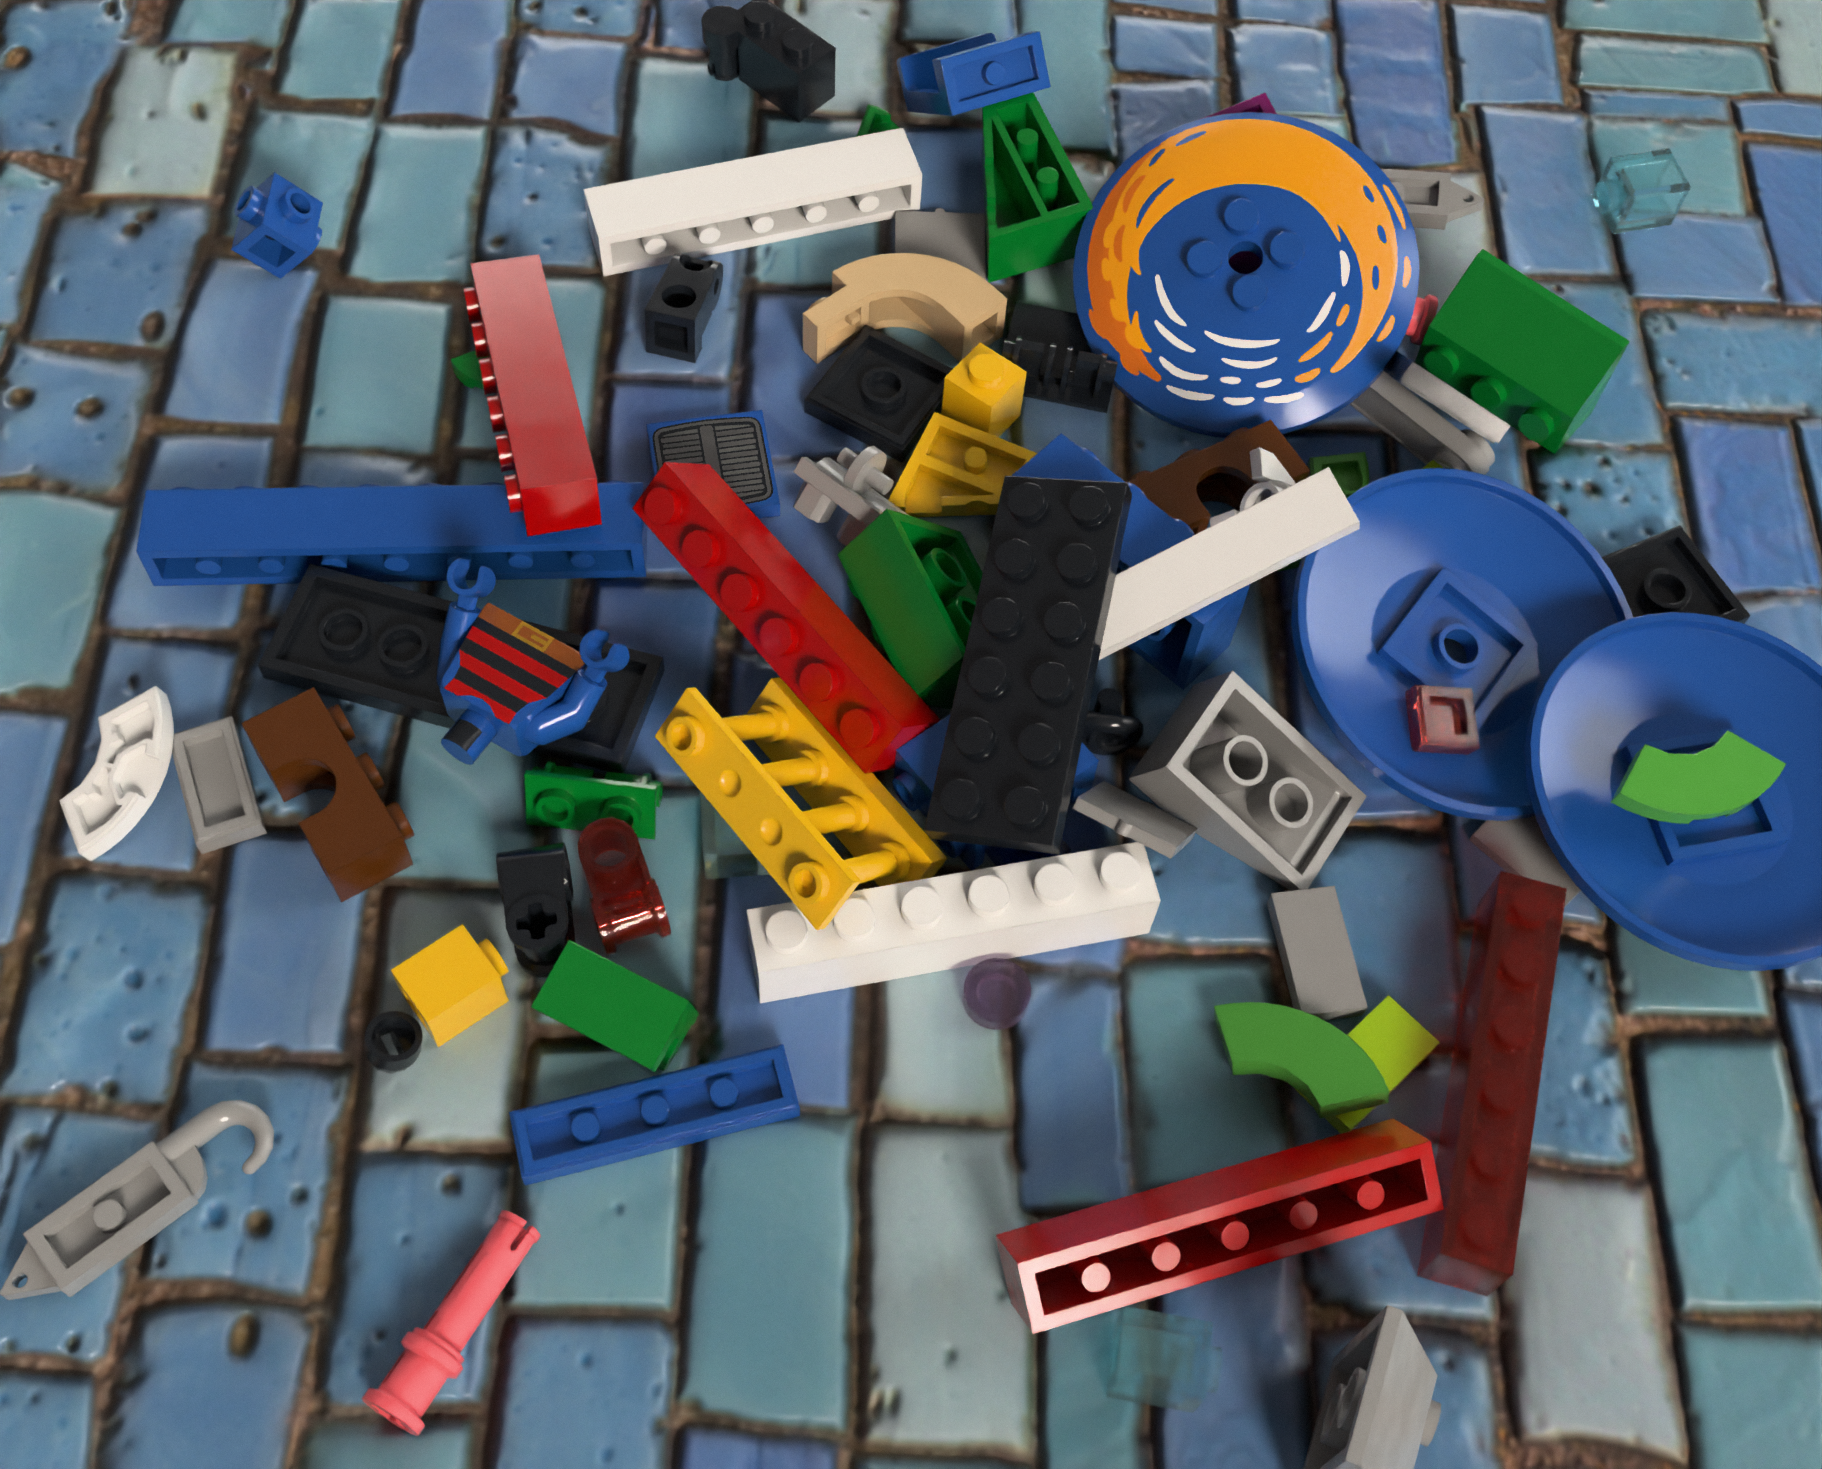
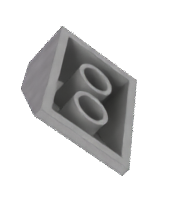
(1248, 782)
(1376, 1400)

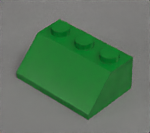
(1520, 351)
(919, 596)

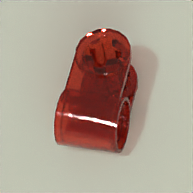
(621, 895)

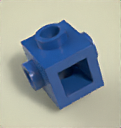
(277, 225)

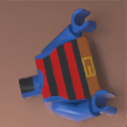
(510, 678)

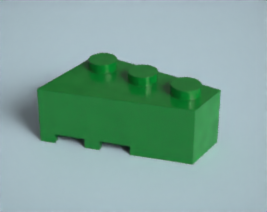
(1029, 190)

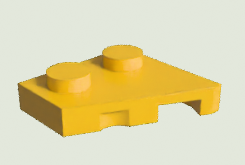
(956, 471)

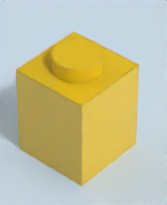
(984, 391)
(452, 983)

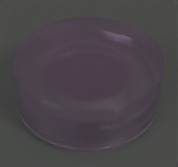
(996, 993)

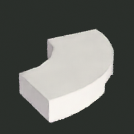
(126, 773)

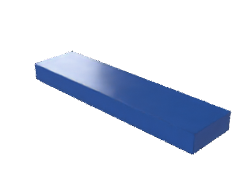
(653, 1114)

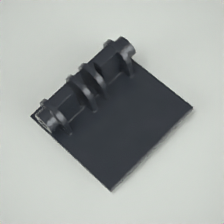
(1058, 359)

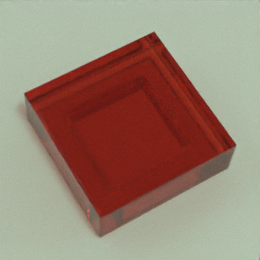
(1442, 719)

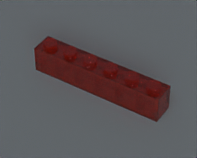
(1494, 1085)

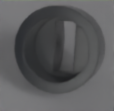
(406, 1037)

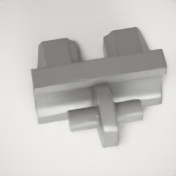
(831, 485)

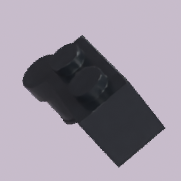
(770, 55)

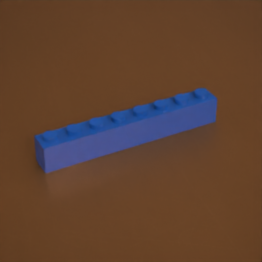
(377, 535)

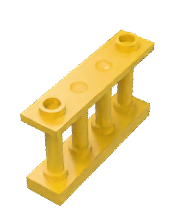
(783, 838)

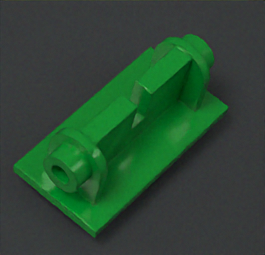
(574, 798)

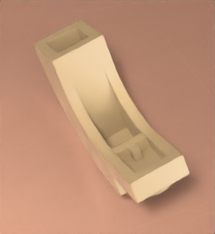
(909, 293)

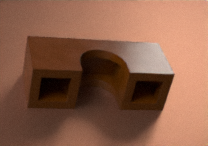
(1215, 474)
(355, 834)

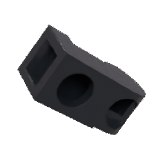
(682, 307)

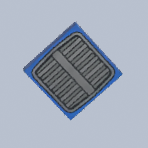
(733, 447)

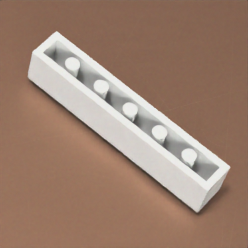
(752, 201)
(955, 921)

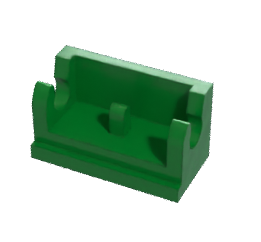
(615, 1007)

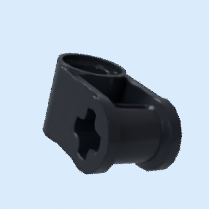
(536, 901)

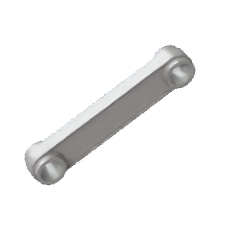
(1422, 428)

